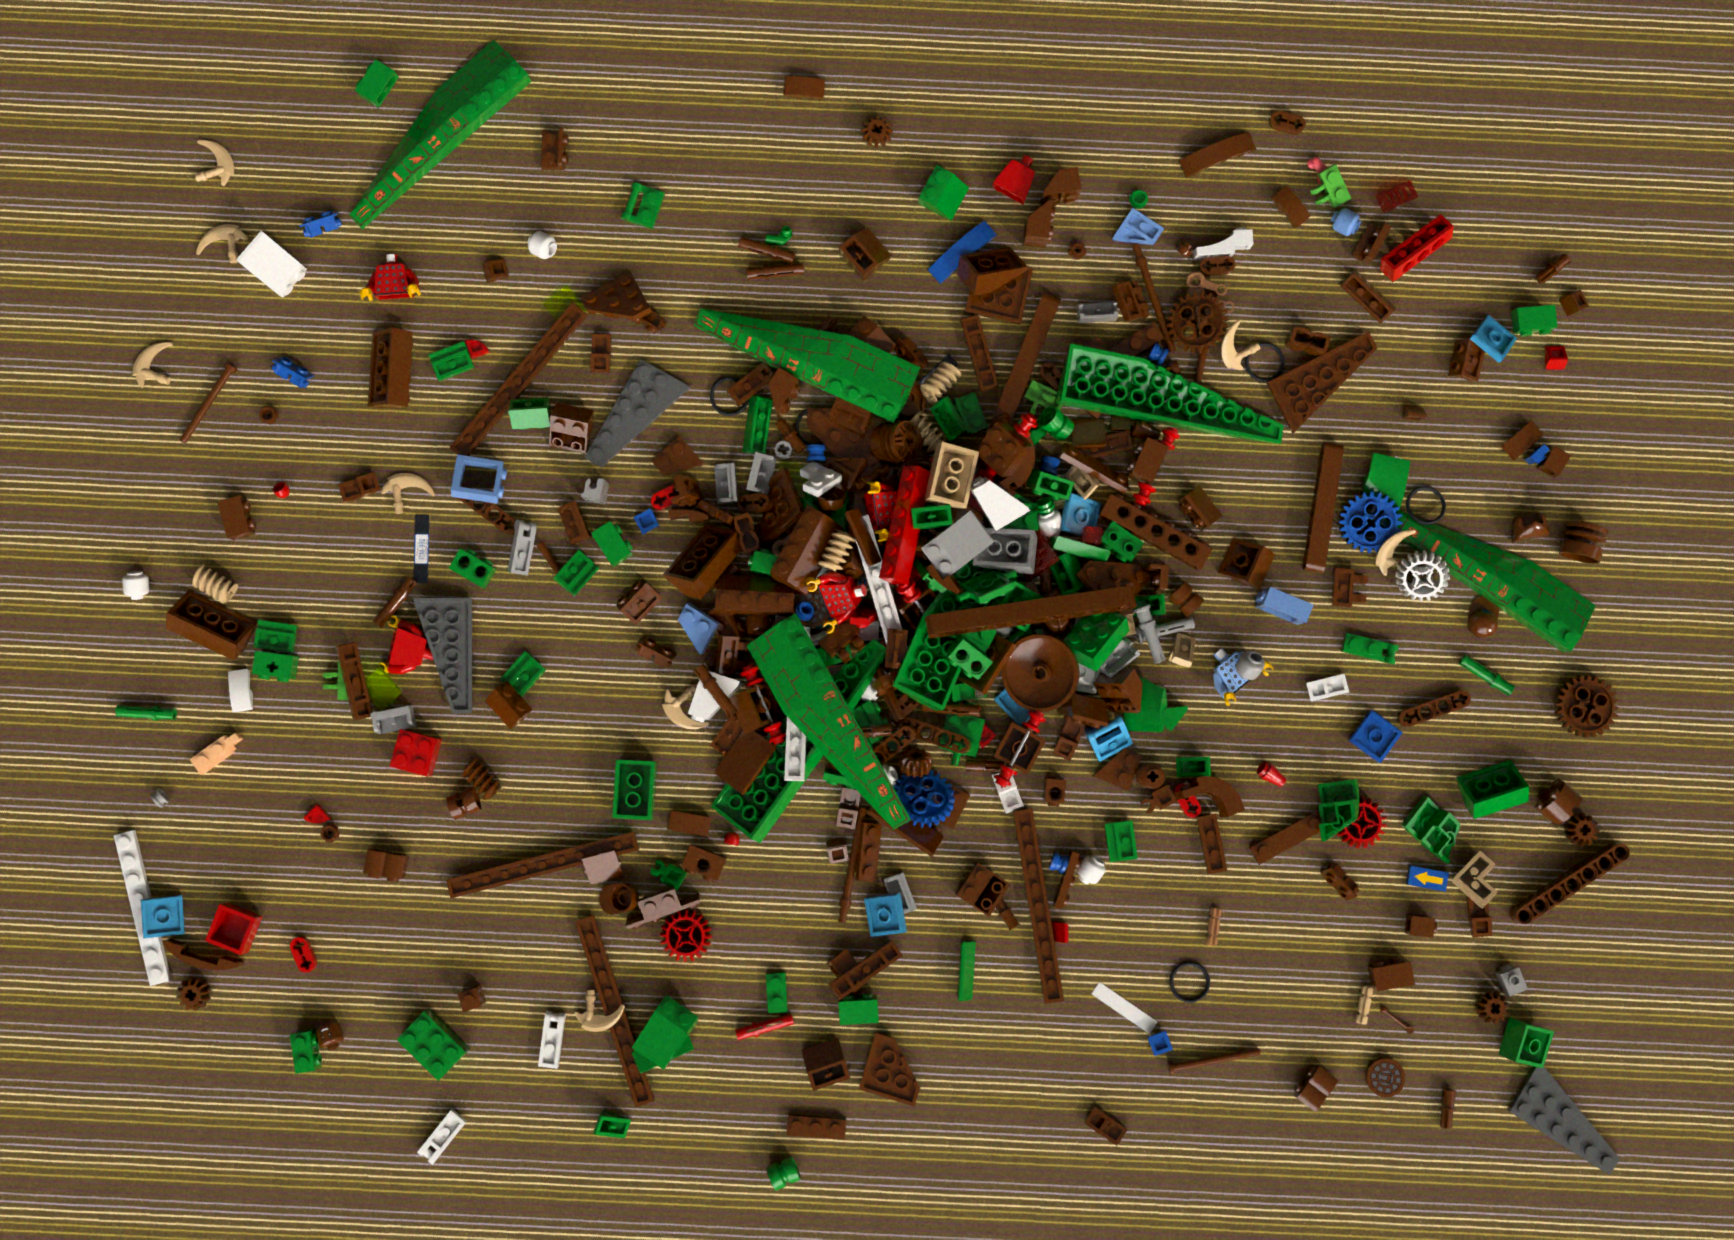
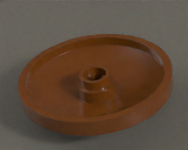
(1041, 673)

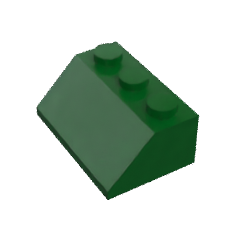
(1493, 789)

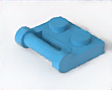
(1112, 742)

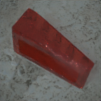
(1384, 203)
(1091, 535)

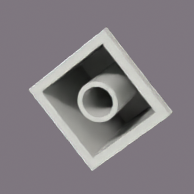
(272, 264)
(996, 503)
(703, 704)

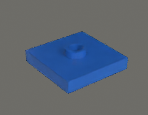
(1375, 736)

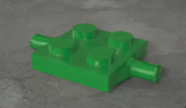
(987, 586)
(966, 726)

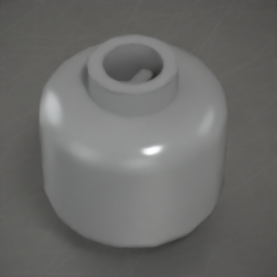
(1250, 665)

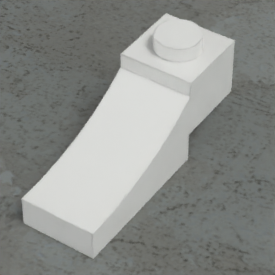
(1239, 240)

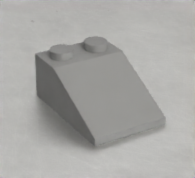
(957, 544)
(1009, 551)

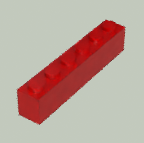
(902, 537)

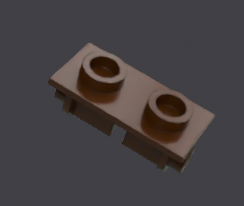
(653, 323)
(905, 348)
(648, 647)
(895, 647)
(1346, 887)

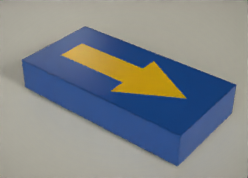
(1427, 878)

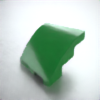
(1387, 476)
(1152, 704)
(1338, 806)
(1432, 828)

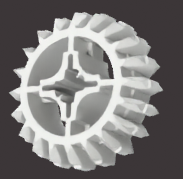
(1412, 565)

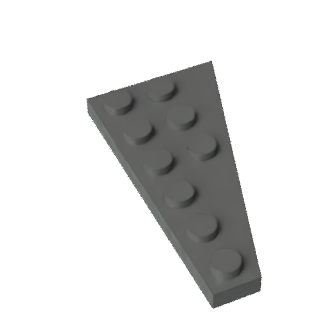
(638, 406)
(449, 636)
(1552, 1112)

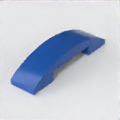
(969, 243)

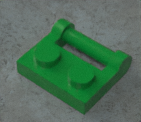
(649, 206)

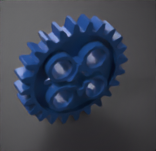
(1358, 509)
(924, 798)

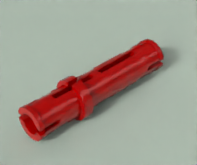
(741, 1033)

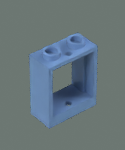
(475, 494)
(1283, 605)

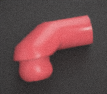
(1317, 164)

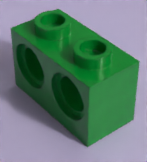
(471, 571)
(971, 654)

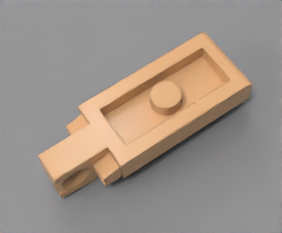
(215, 753)

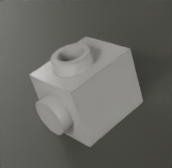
(1511, 980)

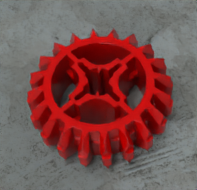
(1358, 829)
(678, 930)

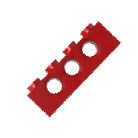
(1416, 248)

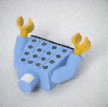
(1225, 676)

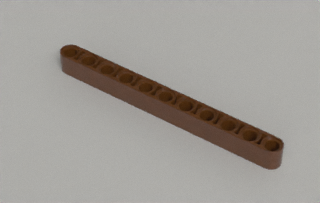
(1025, 361)
(1030, 612)

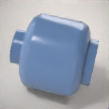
(1346, 222)

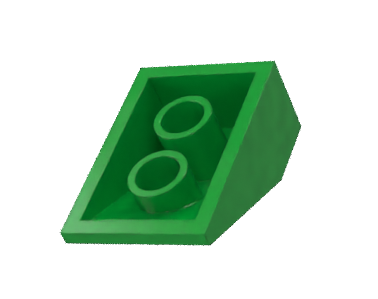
(665, 1032)

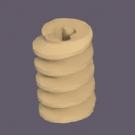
(939, 381)
(928, 435)
(836, 551)
(212, 585)

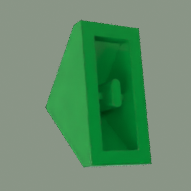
(931, 517)
(1156, 602)
(1172, 716)
(1193, 766)
(611, 1125)

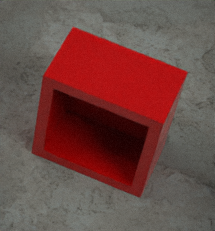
(415, 752)
(233, 928)

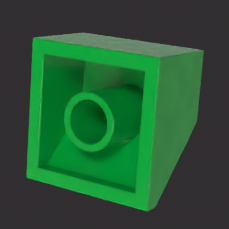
(943, 193)
(1526, 1042)

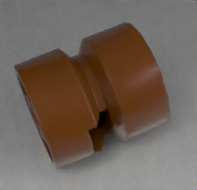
(1188, 601)
(469, 799)

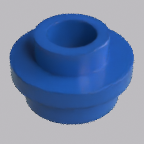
(807, 607)

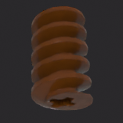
(481, 779)
(1153, 782)

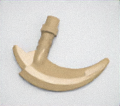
(225, 164)
(223, 232)
(1229, 355)
(142, 364)
(401, 481)
(1385, 553)
(675, 713)
(596, 1023)

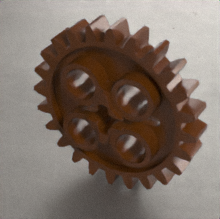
(1215, 319)
(1570, 700)

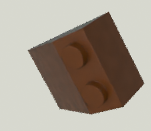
(989, 269)

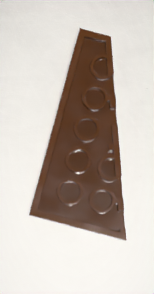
(1311, 384)

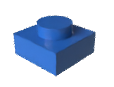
(1537, 455)
(646, 521)
(1159, 1042)

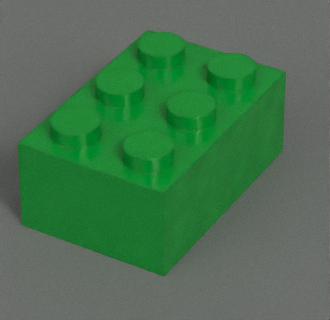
(1097, 637)
(634, 789)
(433, 1044)

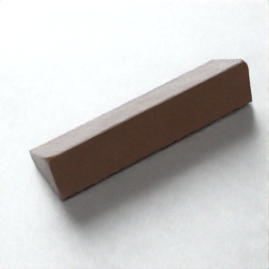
(1368, 296)
(863, 537)

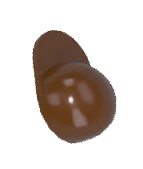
(832, 499)
(1482, 618)
(618, 898)

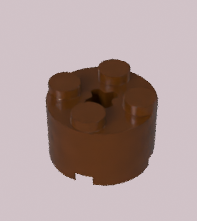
(1558, 802)

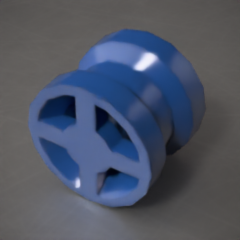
(1158, 354)
(816, 453)
(1049, 465)
(1059, 862)

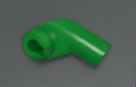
(781, 238)

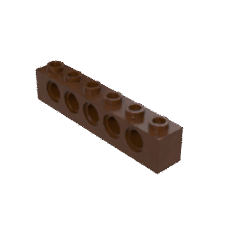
(1161, 542)

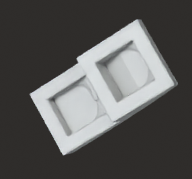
(1327, 687)
(239, 689)
(1009, 796)

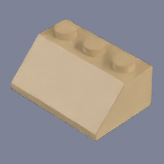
(951, 476)

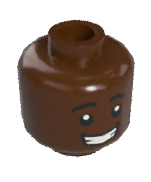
(329, 1035)

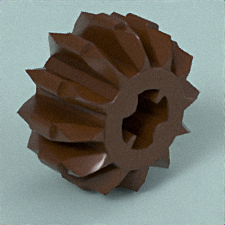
(879, 125)
(915, 762)
(1584, 836)
(193, 1002)
(1485, 1007)

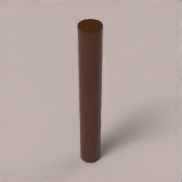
(549, 558)

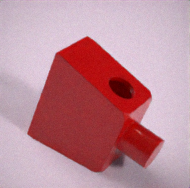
(1015, 179)

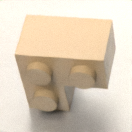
(1471, 879)

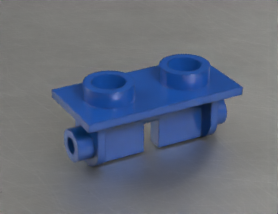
(328, 220)
(284, 367)

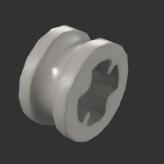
(786, 445)
(160, 797)

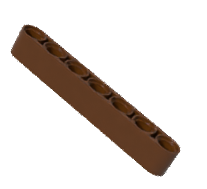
(1323, 507)
(1578, 883)

